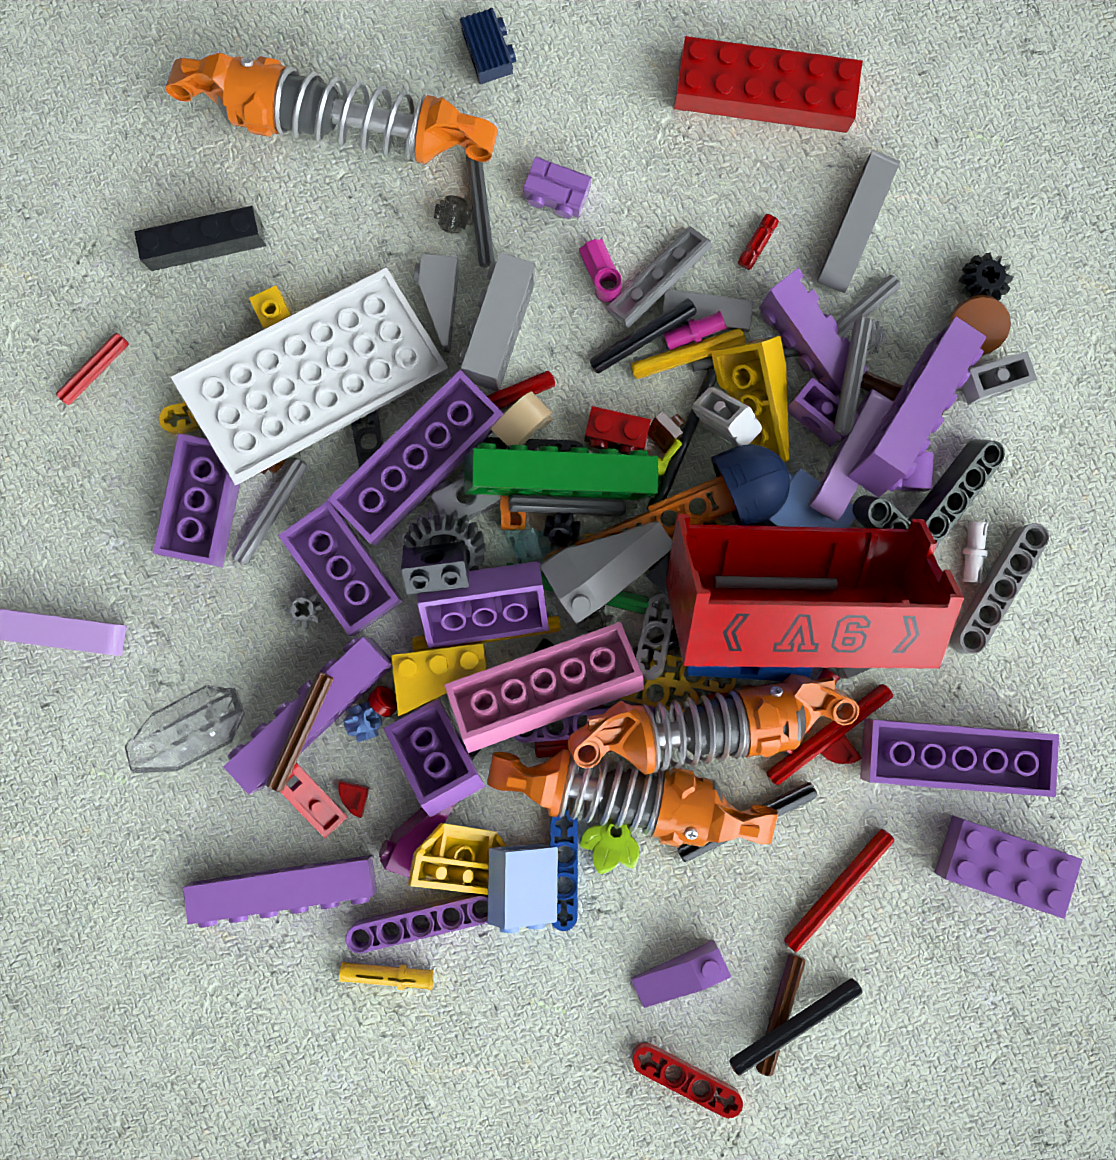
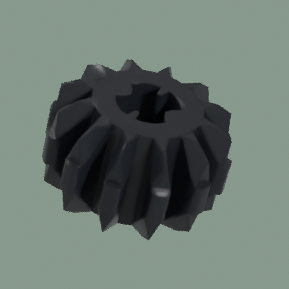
(992, 271)

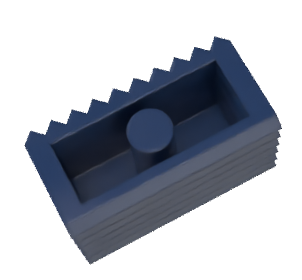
(487, 46)

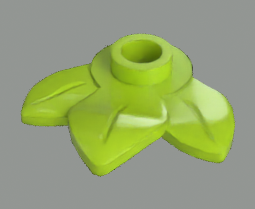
(610, 849)

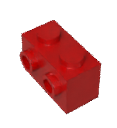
(616, 430)

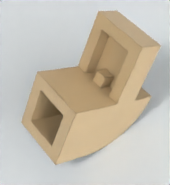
(522, 420)

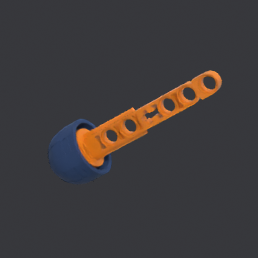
(747, 482)

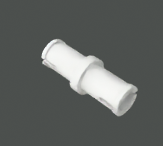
(975, 552)

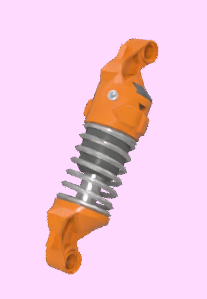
(741, 724)
(665, 804)

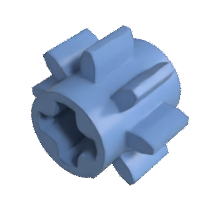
(362, 722)

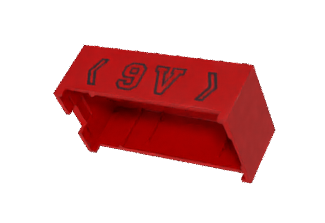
(886, 611)

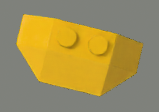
(454, 859)

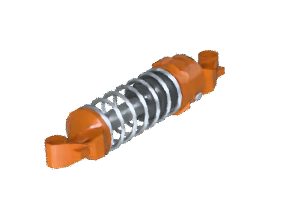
(277, 99)

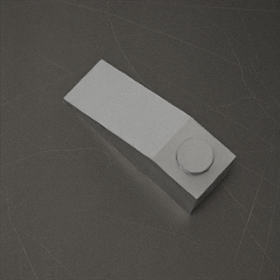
(438, 283)

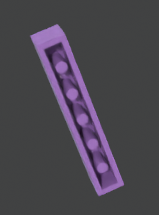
(280, 890)

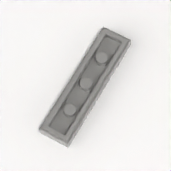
(659, 276)

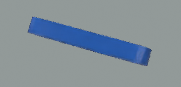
(567, 869)

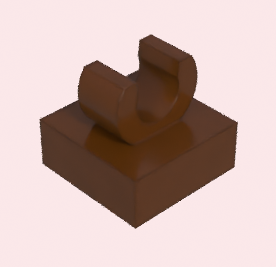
(665, 430)

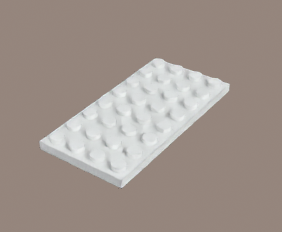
(309, 375)

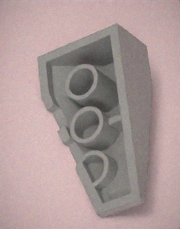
(598, 570)

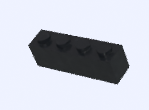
(200, 238)

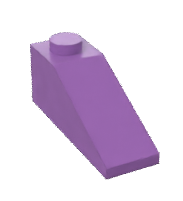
(682, 975)

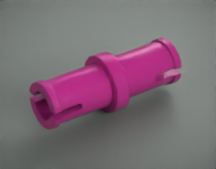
(695, 330)

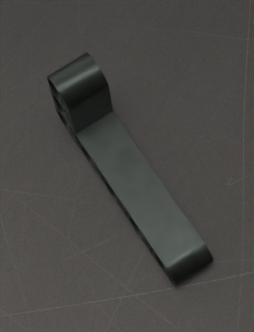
(952, 485)

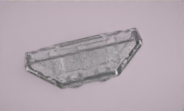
(186, 730)

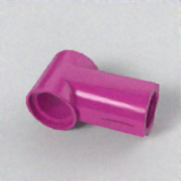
(601, 269)

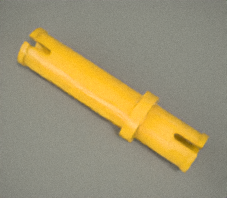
(387, 975)

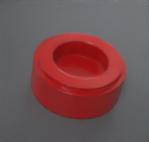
(383, 701)

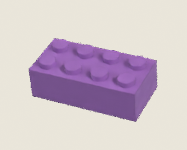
(196, 505)
(340, 568)
(494, 606)
(1008, 867)

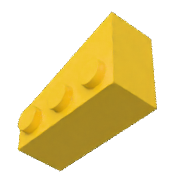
(422, 674)

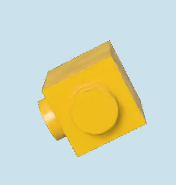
(270, 306)

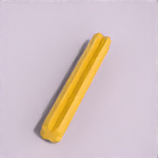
(685, 354)

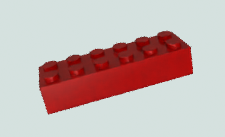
(768, 84)

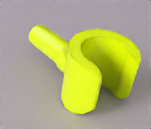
(663, 462)

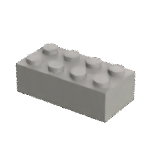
(498, 321)

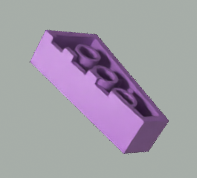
(808, 330)

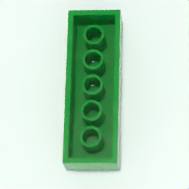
(560, 473)

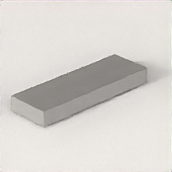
(735, 311)

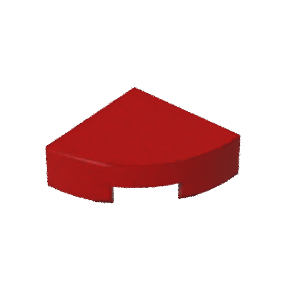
(841, 752)
(353, 797)

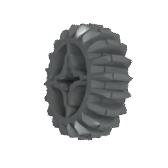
(448, 529)

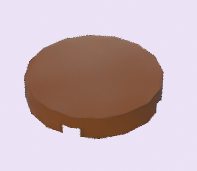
(987, 317)

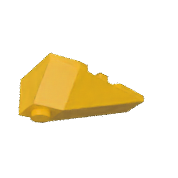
(758, 377)

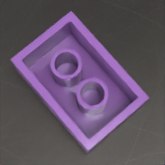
(434, 758)

